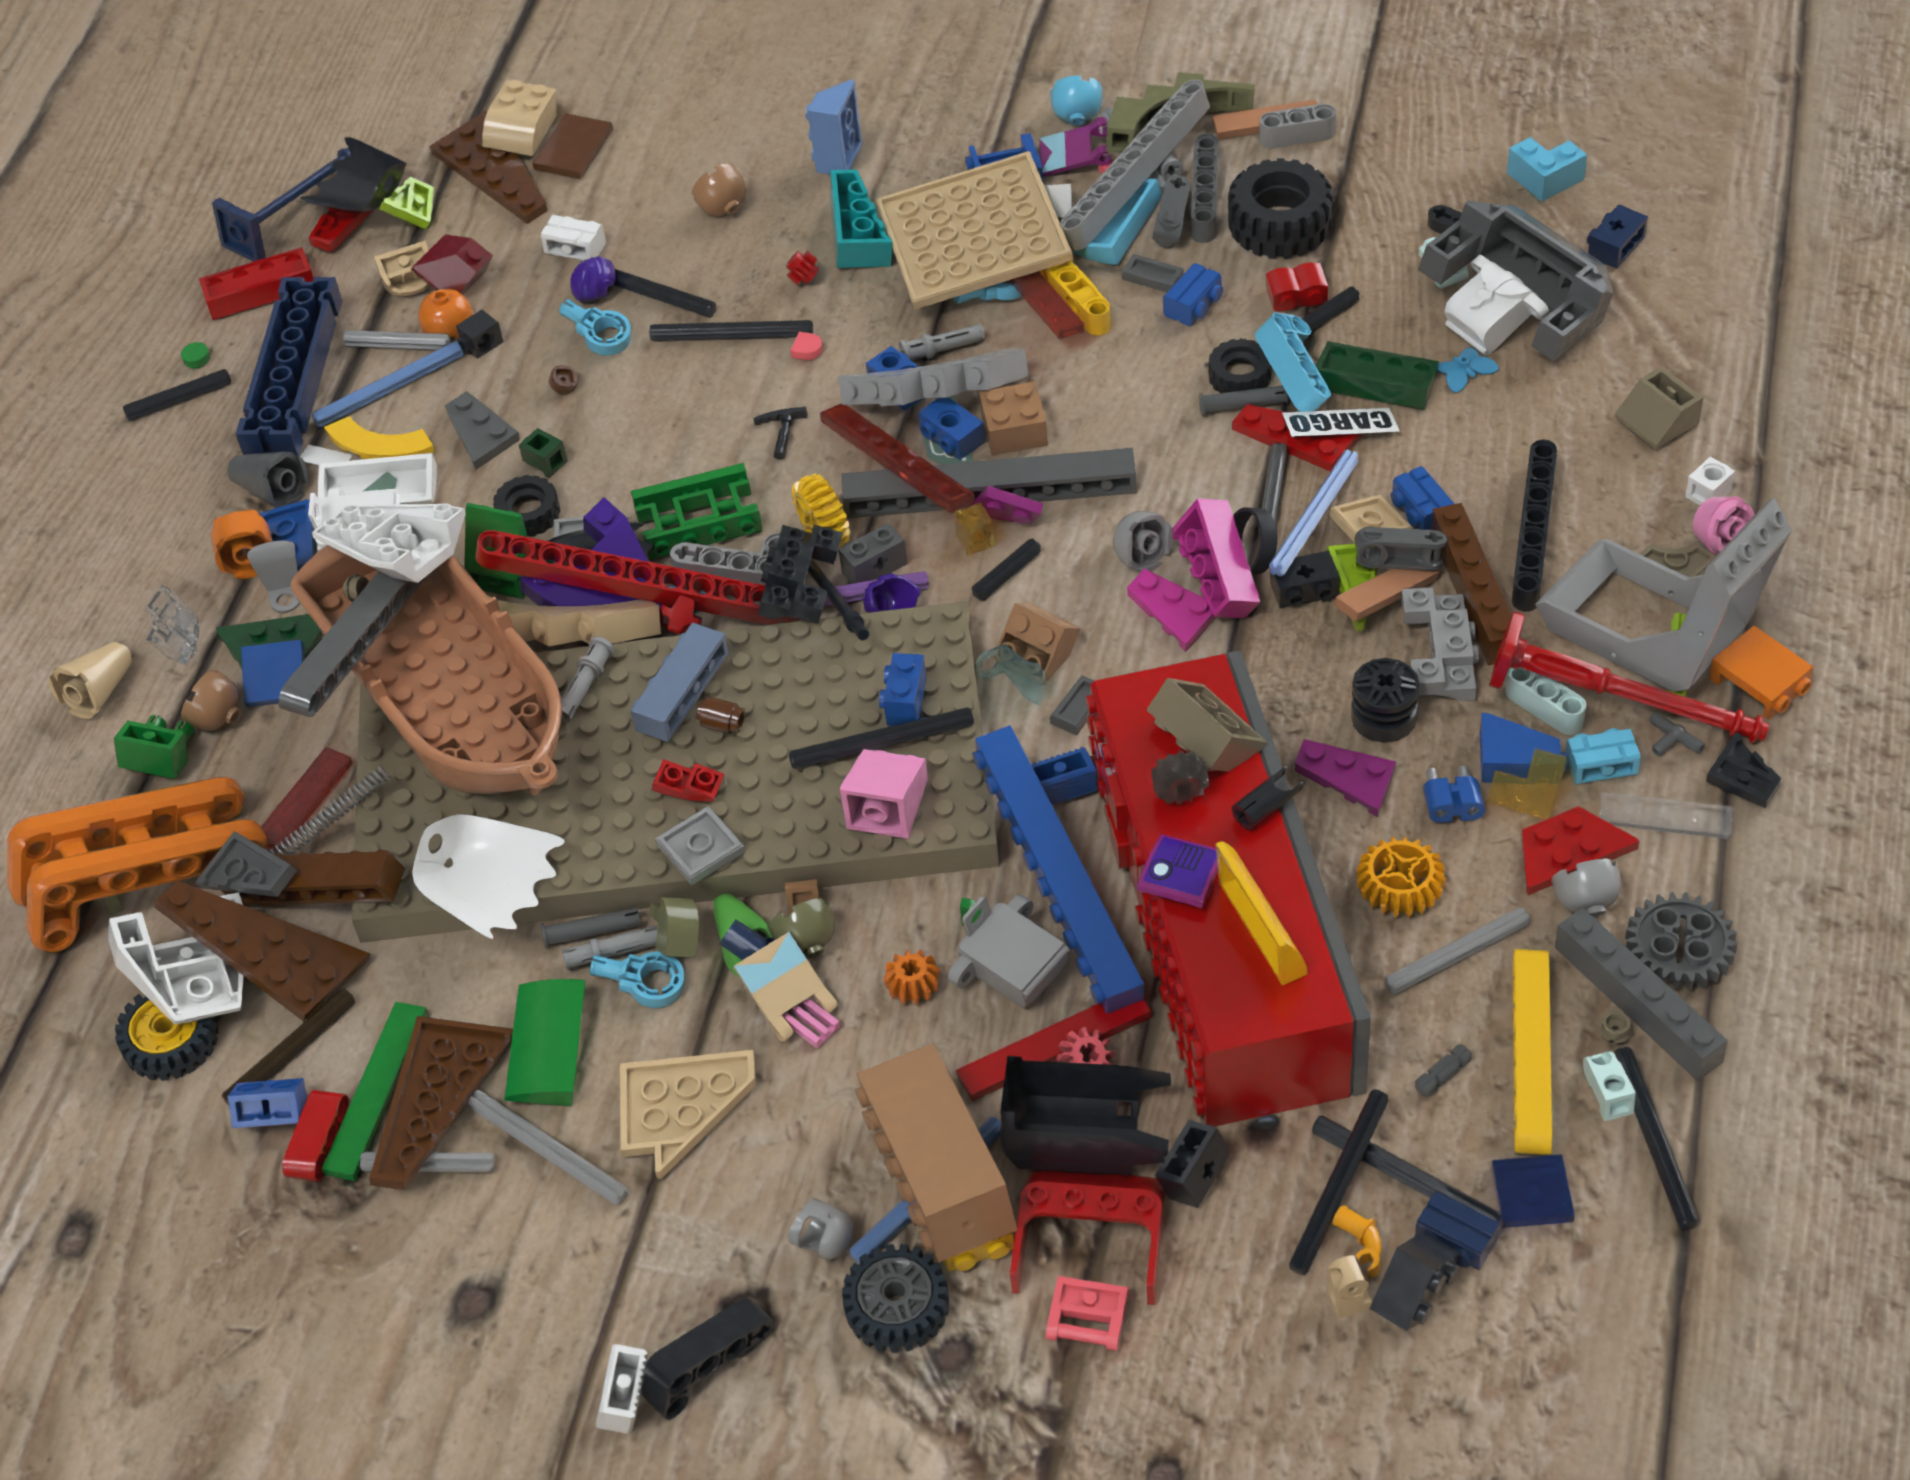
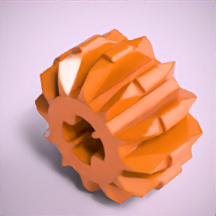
(912, 977)

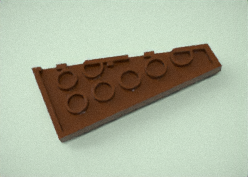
(277, 956)
(435, 1083)

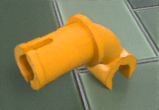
(1367, 1235)

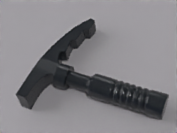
(786, 416)

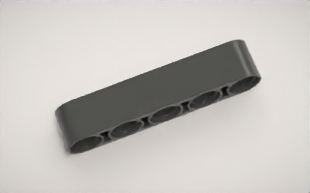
(1205, 188)

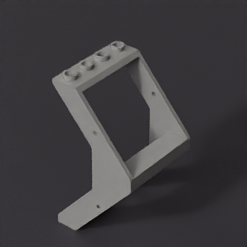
(1717, 601)

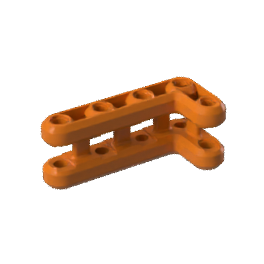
(56, 872)

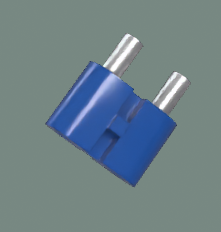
(1453, 799)

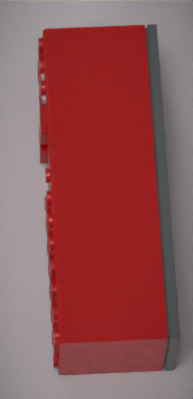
(1241, 1032)

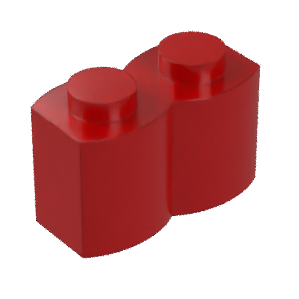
(1296, 286)

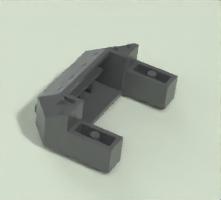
(1554, 268)

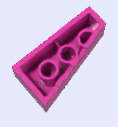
(1217, 557)

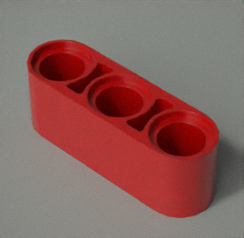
(314, 1135)

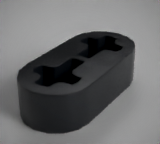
(1442, 217)

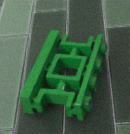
(690, 494)

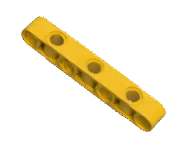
(1080, 296)

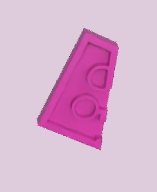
(1174, 607)

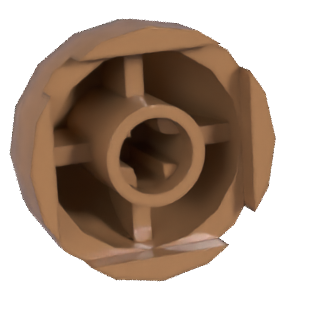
(721, 191)
(213, 703)

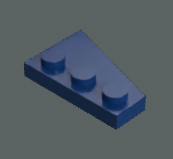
(293, 525)

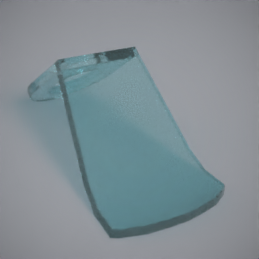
(1026, 676)

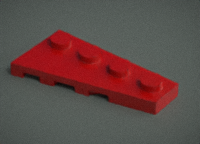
(1270, 427)

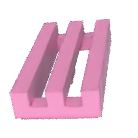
(832, 1023)

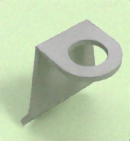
(276, 567)

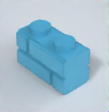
(1602, 755)

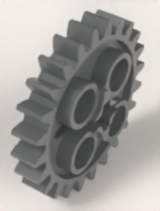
(1712, 944)

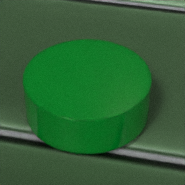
(195, 355)

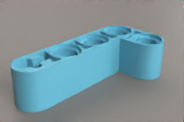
(1283, 346)

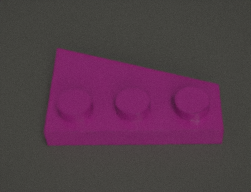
(1352, 773)

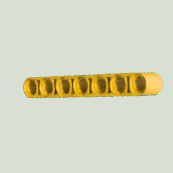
(1532, 1052)

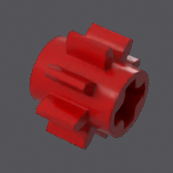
(802, 267)

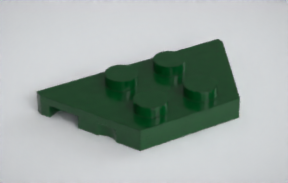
(270, 631)

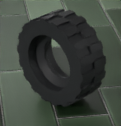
(1238, 352)
(530, 488)

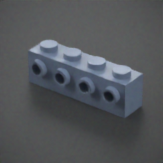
(679, 682)

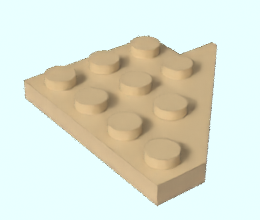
(678, 1101)

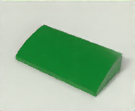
(545, 1042)

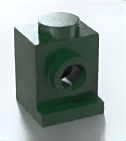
(543, 452)

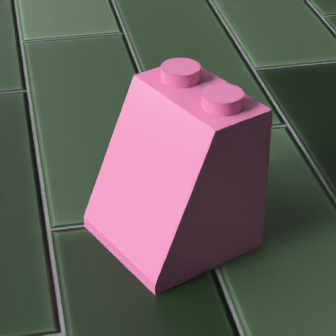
(883, 793)

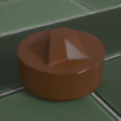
(563, 379)

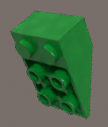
(483, 518)

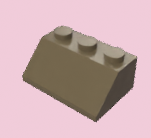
(1204, 725)

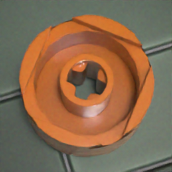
(234, 537)

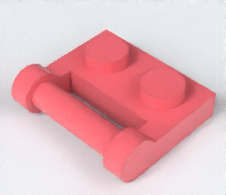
(1088, 1302)

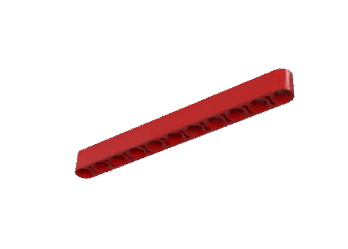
(626, 571)

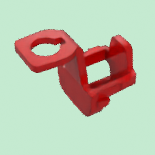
(680, 615)

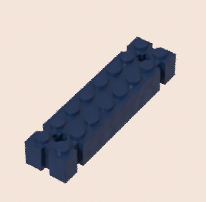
(289, 366)

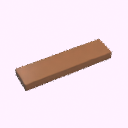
(1248, 121)
(1382, 591)

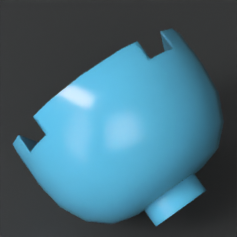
(1076, 99)

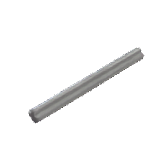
(548, 1147)

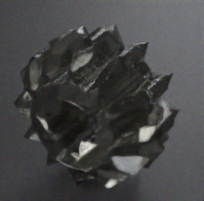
(1180, 777)

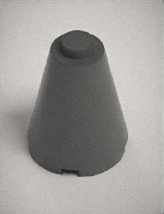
(270, 476)

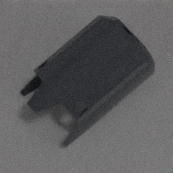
(1072, 1117)

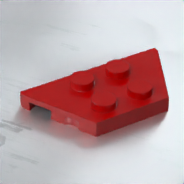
(1569, 840)

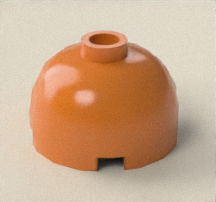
(443, 311)

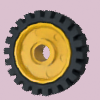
(158, 1046)

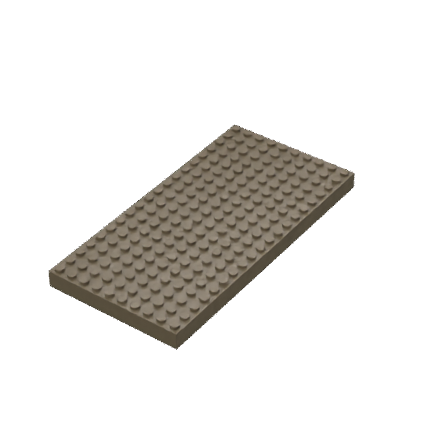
(797, 690)

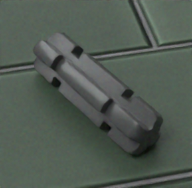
(1443, 1070)

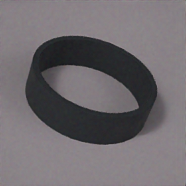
(1268, 536)

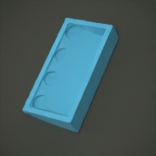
(1123, 228)

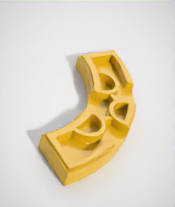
(371, 445)

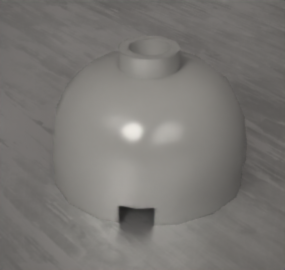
(1142, 540)
(1590, 887)

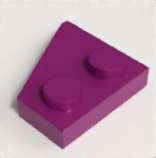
(1009, 506)

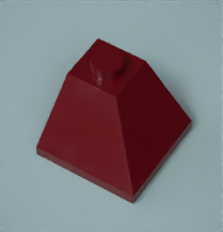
(453, 263)

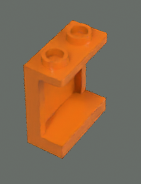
(1763, 670)

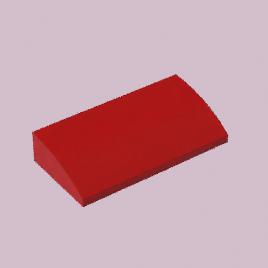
(252, 283)

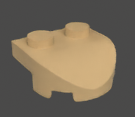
(396, 270)

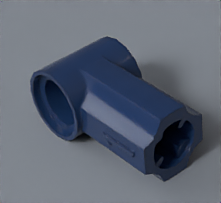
(743, 940)

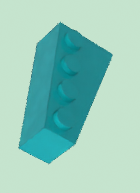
(856, 227)

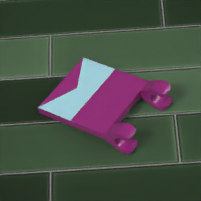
(1073, 148)

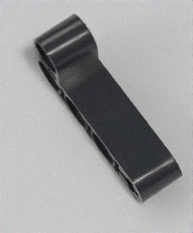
(700, 1353)

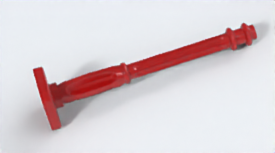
(1516, 653)

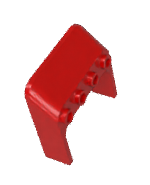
(1091, 1198)

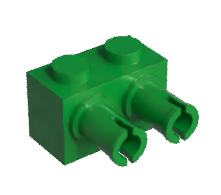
(153, 747)

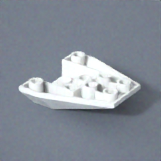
(395, 538)

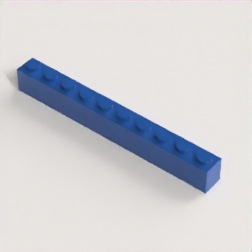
(1058, 871)

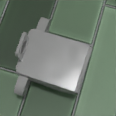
(1008, 951)

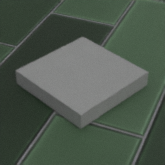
(700, 845)

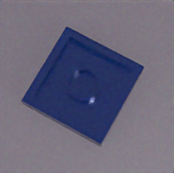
(1532, 1191)

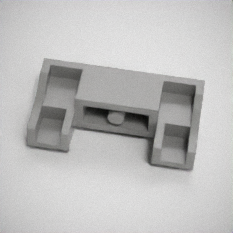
(1450, 637)

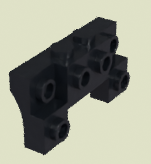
(785, 588)

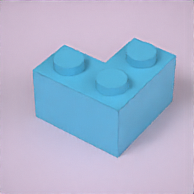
(1545, 171)

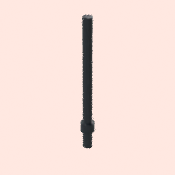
(851, 619)

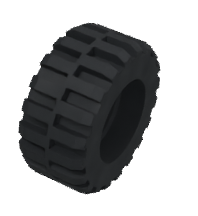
(1280, 231)

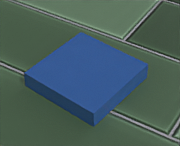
(267, 670)

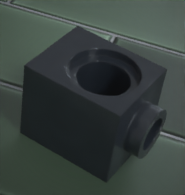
(479, 334)

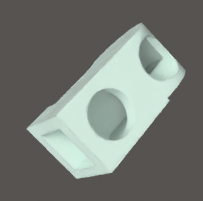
(1609, 1085)

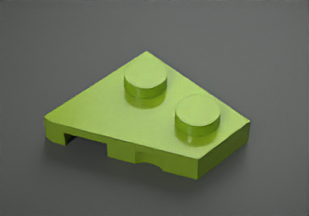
(411, 202)

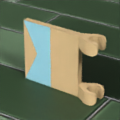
(780, 980)

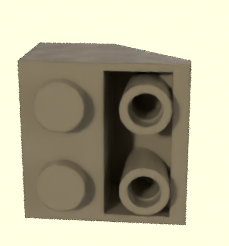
(1660, 408)

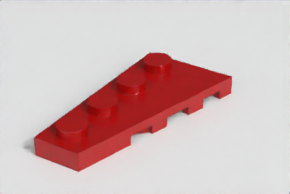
(335, 228)

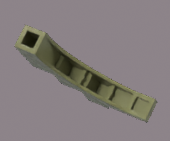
(1133, 114)

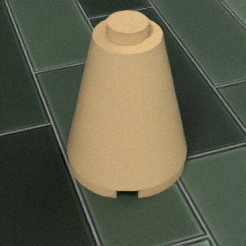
(90, 679)

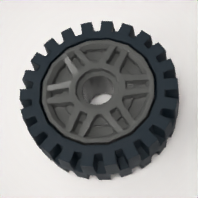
(900, 1321)

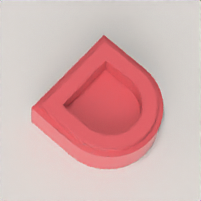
(806, 346)

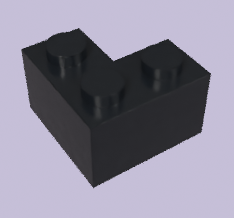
(1412, 1277)

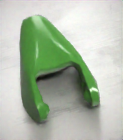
(726, 910)

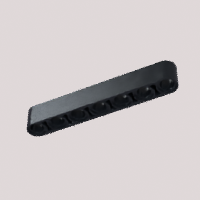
(1534, 525)

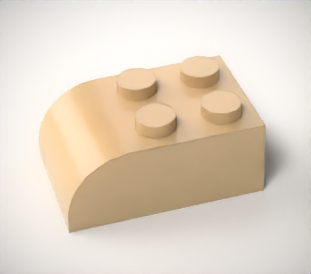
(519, 117)

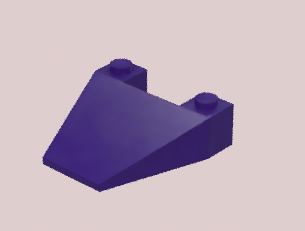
(613, 536)

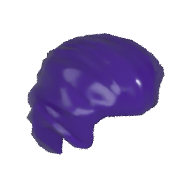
(592, 279)
(890, 593)

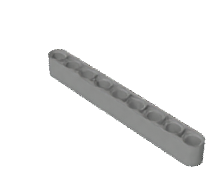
(1135, 165)

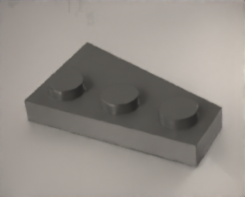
(480, 429)
(246, 869)

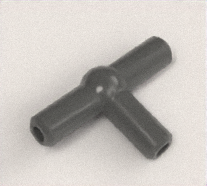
(1675, 733)

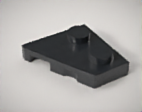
(1744, 773)

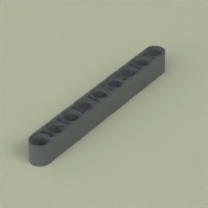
(345, 644)

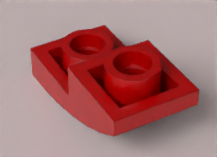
(686, 783)

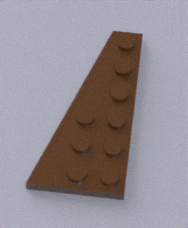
(491, 170)

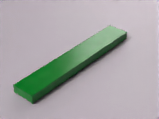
(372, 1093)

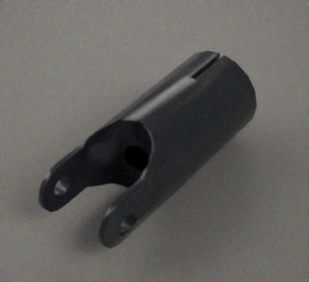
(1263, 801)

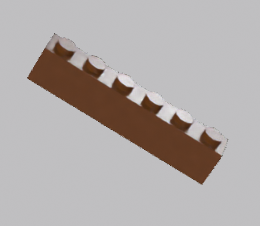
(1472, 578)
(336, 879)

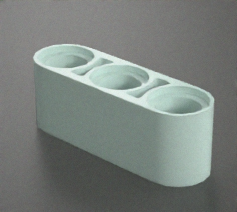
(1546, 700)

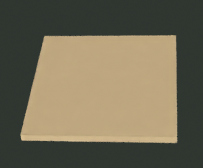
(973, 230)

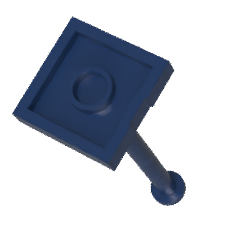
(241, 229)

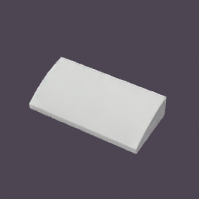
(414, 475)

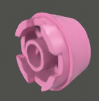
(1720, 520)

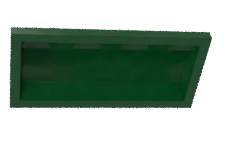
(1377, 374)

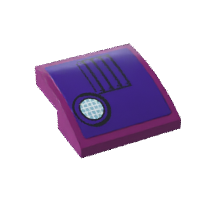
(1180, 871)

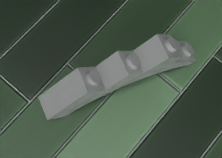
(936, 380)

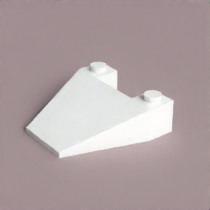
(176, 975)

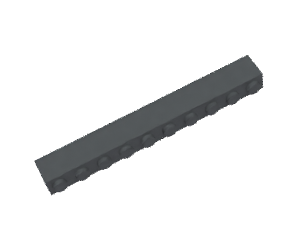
(1030, 477)

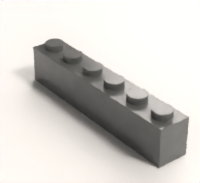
(1641, 994)

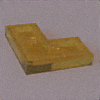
(1532, 794)

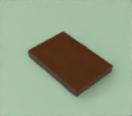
(572, 146)

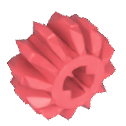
(1083, 1042)

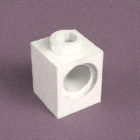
(1709, 481)

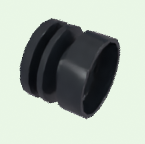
(1384, 700)

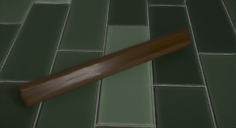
(296, 1040)

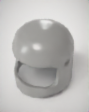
(827, 1232)

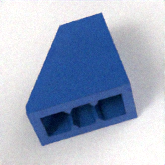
(1510, 747)

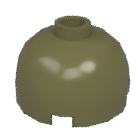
(809, 924)

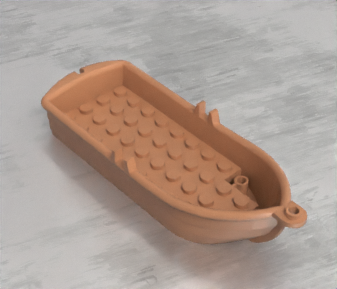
(451, 677)

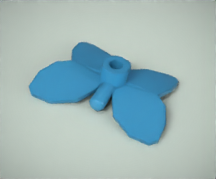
(1467, 363)

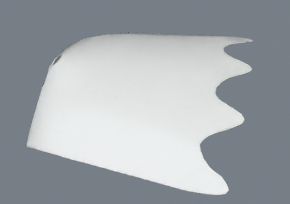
(490, 869)

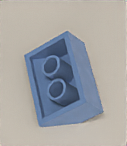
(834, 127)

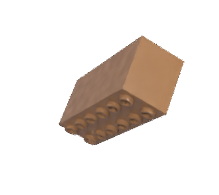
(935, 1153)

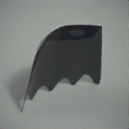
(360, 180)

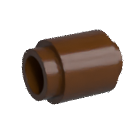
(720, 715)

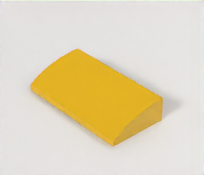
(1258, 916)

